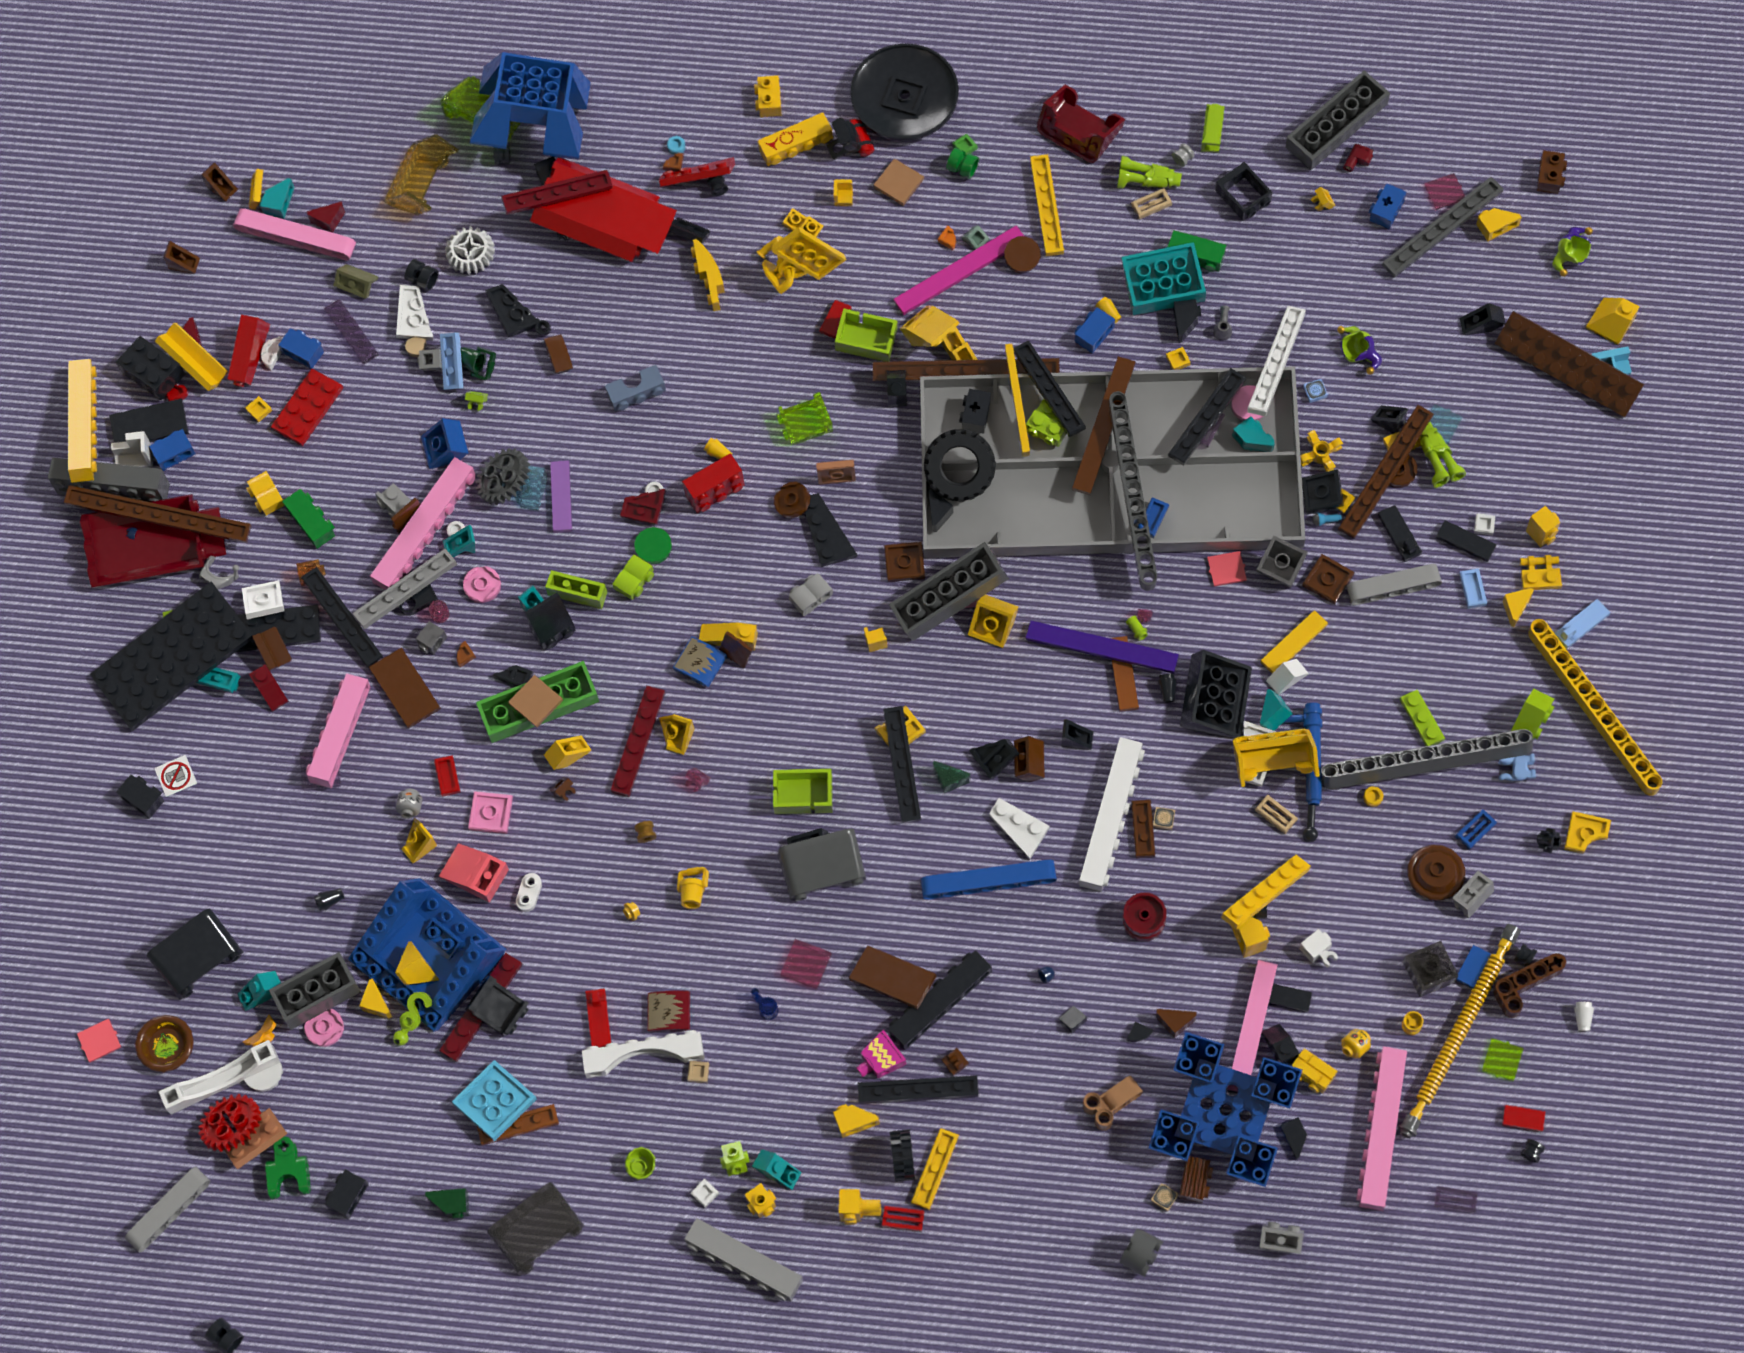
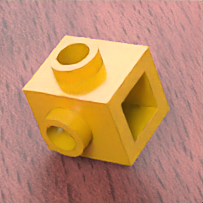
(757, 1195)

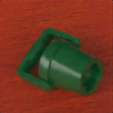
(475, 360)

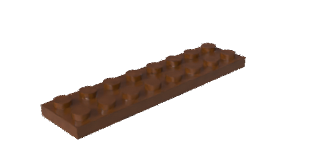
(1569, 364)

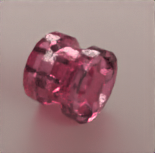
(439, 607)

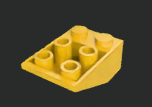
(929, 327)

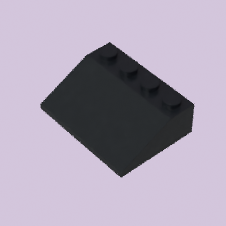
(1215, 695)

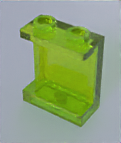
(805, 420)

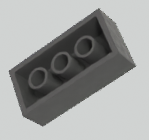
(314, 991)

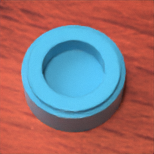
(676, 145)

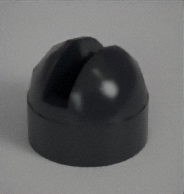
(540, 331)

